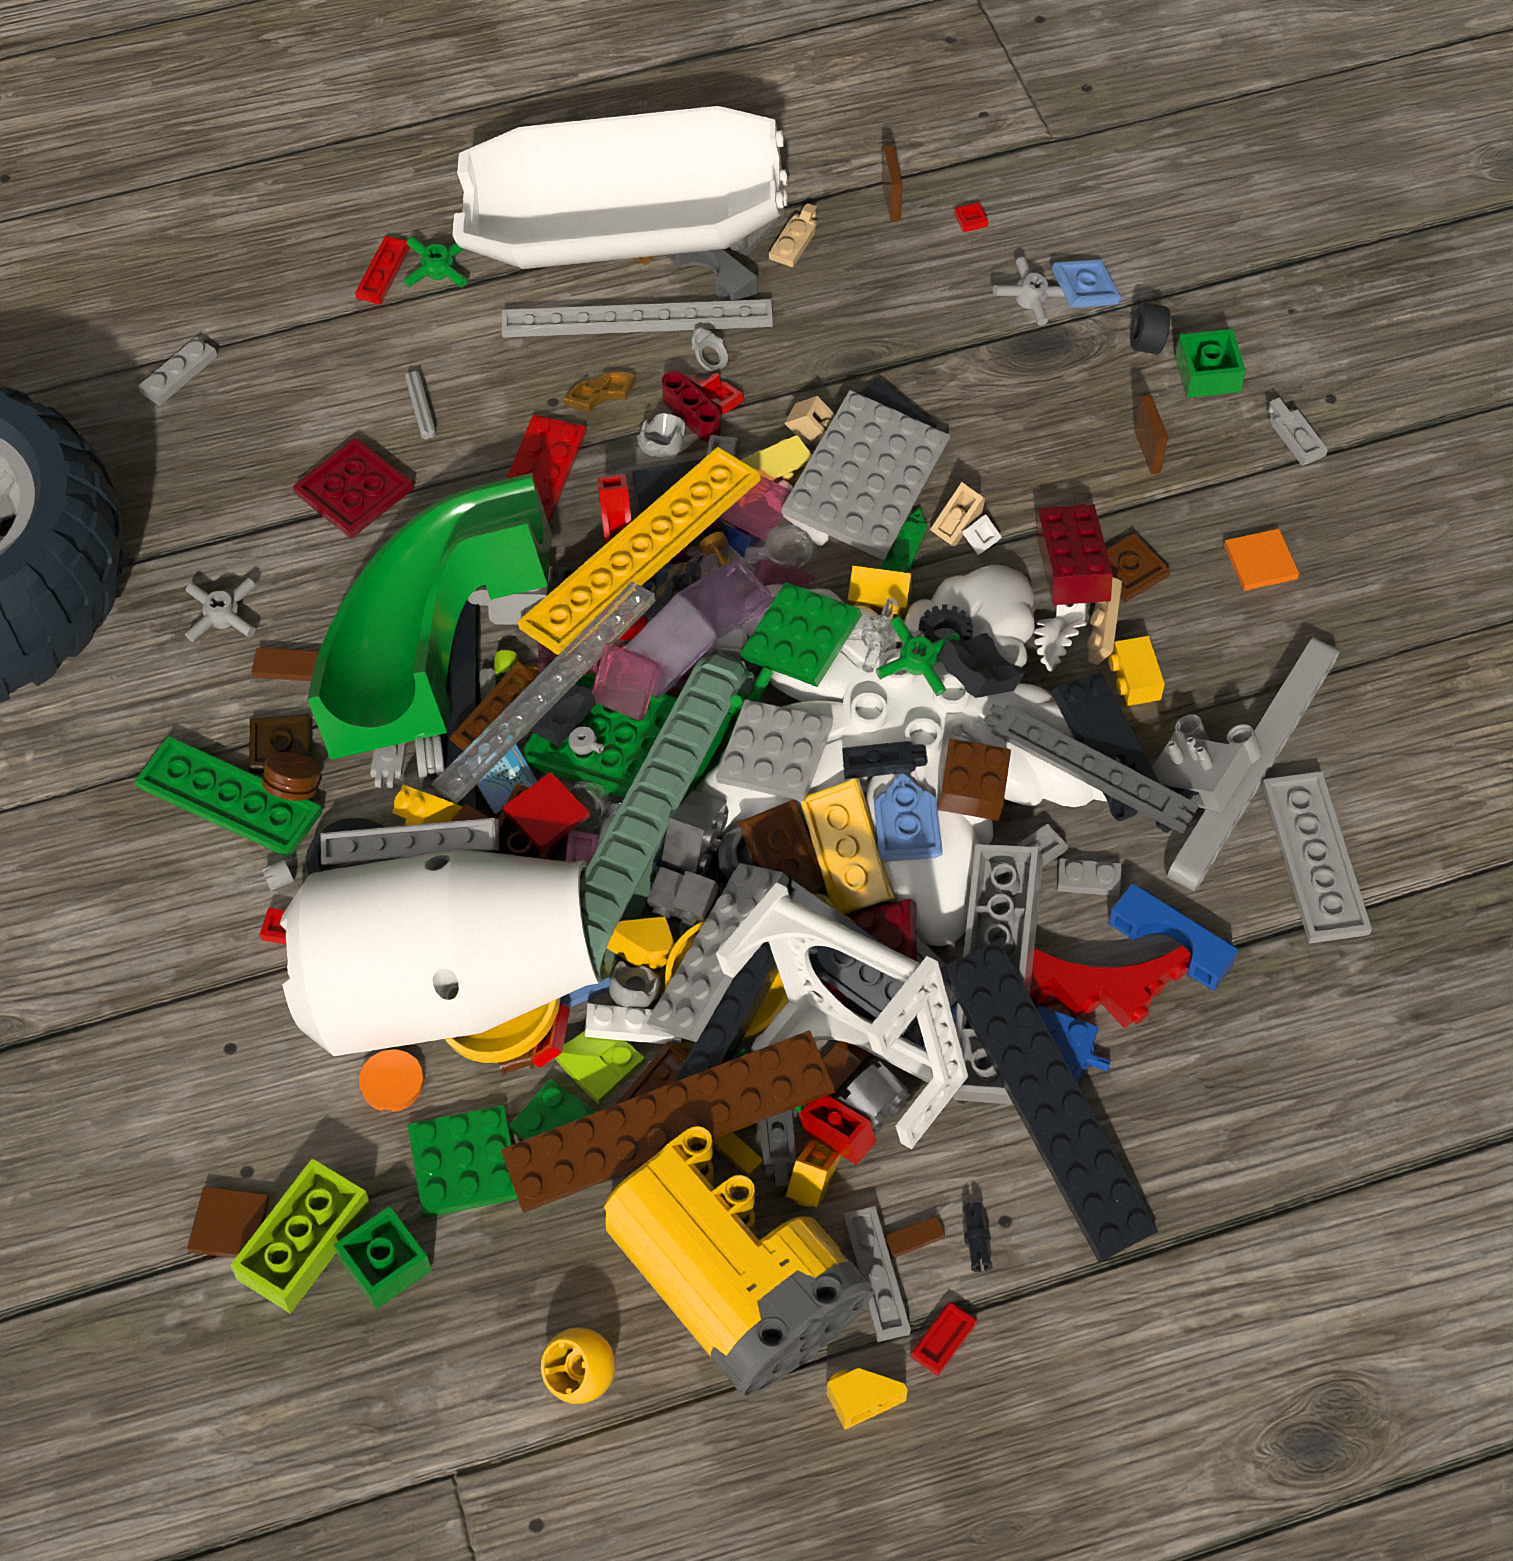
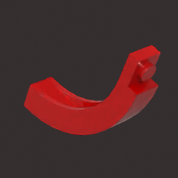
(615, 517)

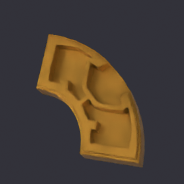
(600, 389)

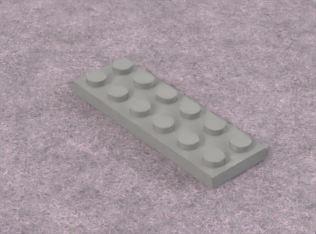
(1316, 857)
(699, 979)

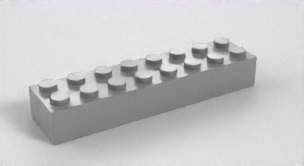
(1006, 909)

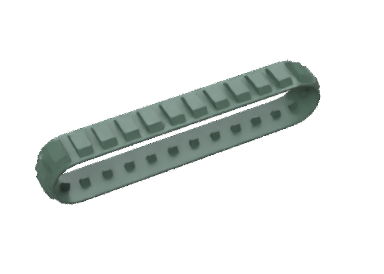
(621, 868)

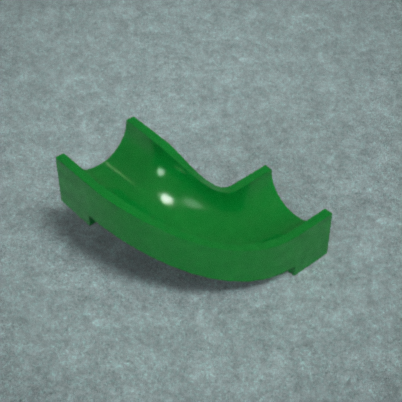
(393, 634)

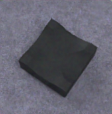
(980, 666)
(565, 714)

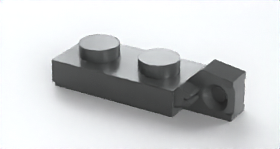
(778, 1149)

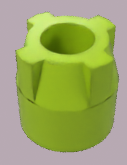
(503, 662)

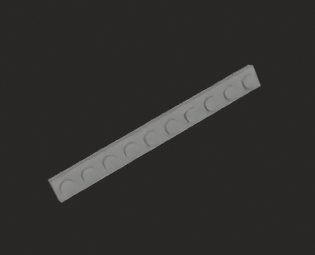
(636, 318)

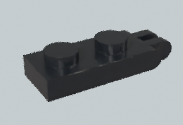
(883, 759)

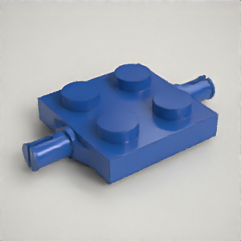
(1074, 1041)

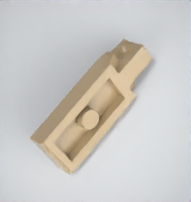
(795, 237)

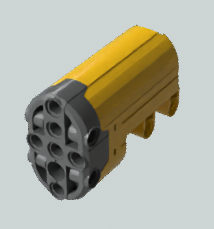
(743, 1299)

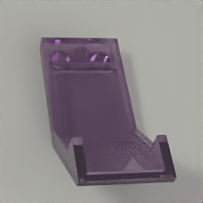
(698, 619)

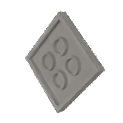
(774, 750)

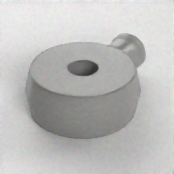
(584, 740)

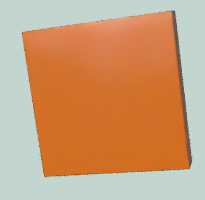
(1261, 559)

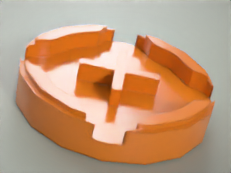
(391, 1080)

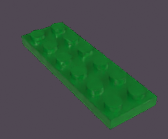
(227, 797)

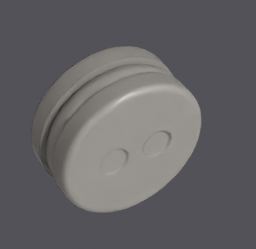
(429, 760)

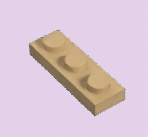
(1104, 626)

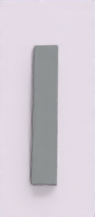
(408, 841)

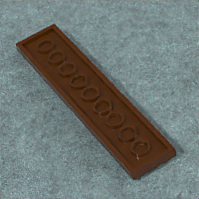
(639, 1128)

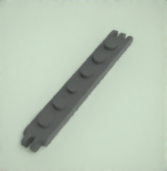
(1091, 767)

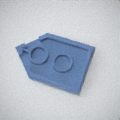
(907, 822)

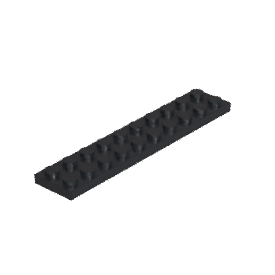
(1049, 1101)

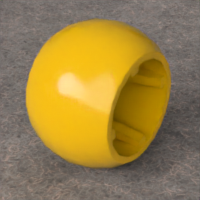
(578, 1365)

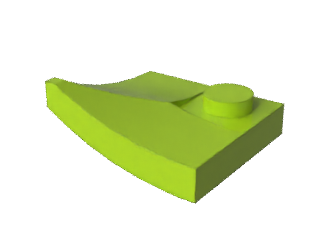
(599, 1064)

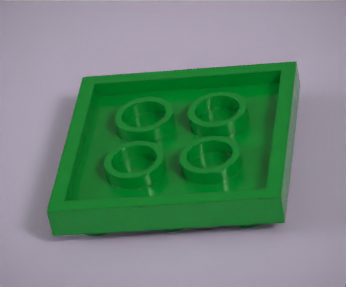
(801, 634)
(461, 1161)

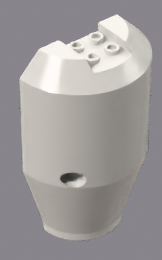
(431, 947)

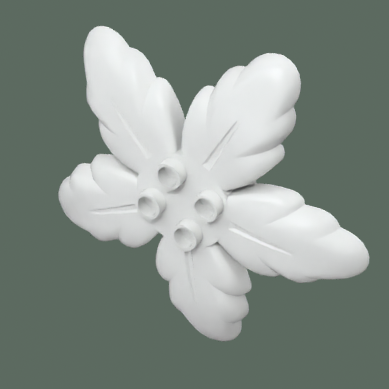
(908, 710)

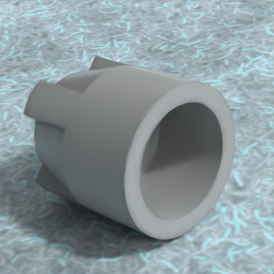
(277, 875)

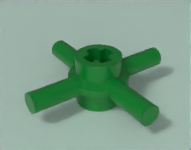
(435, 263)
(916, 656)
(755, 694)

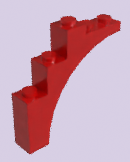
(1121, 990)

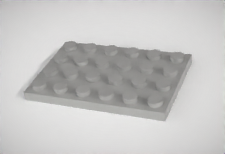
(866, 475)

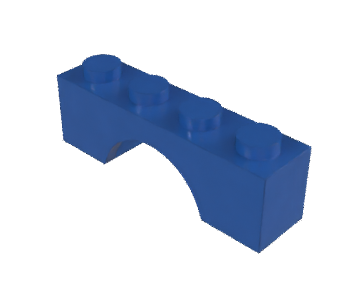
(1142, 915)

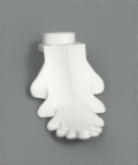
(1057, 632)

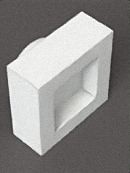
(981, 534)

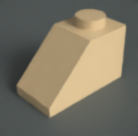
(810, 420)

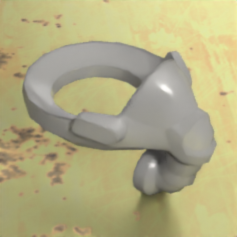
(705, 338)

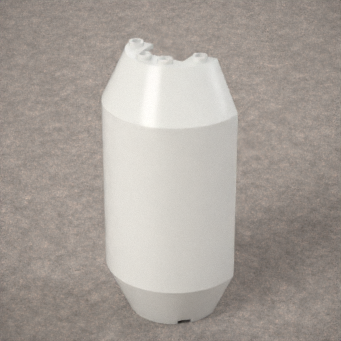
(621, 187)

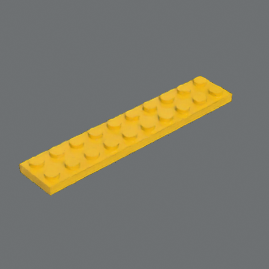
(640, 548)

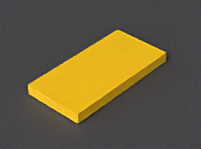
(847, 847)

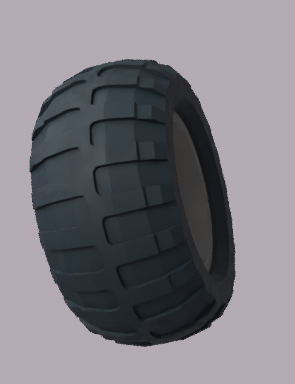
(62, 546)

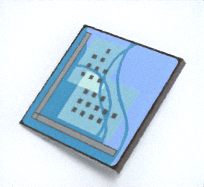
(501, 779)

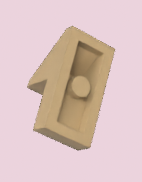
(958, 514)

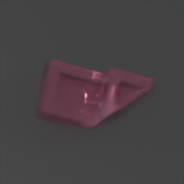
(772, 574)

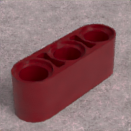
(691, 405)

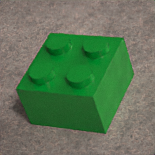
(1210, 363)
(382, 1257)

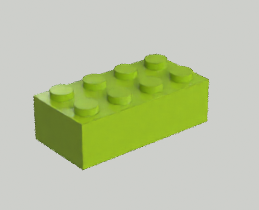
(299, 1235)

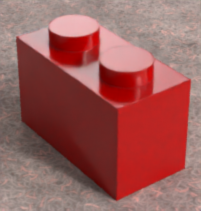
(838, 1128)

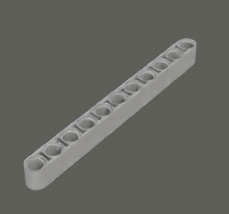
(1272, 734)

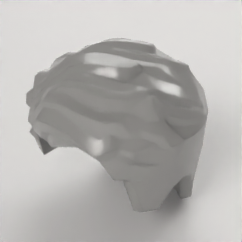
(662, 436)
(634, 986)

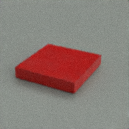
(546, 812)

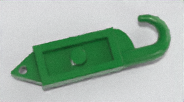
(907, 544)

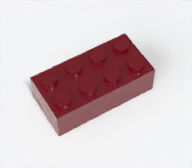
(1074, 554)

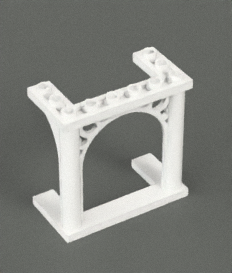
(812, 1007)

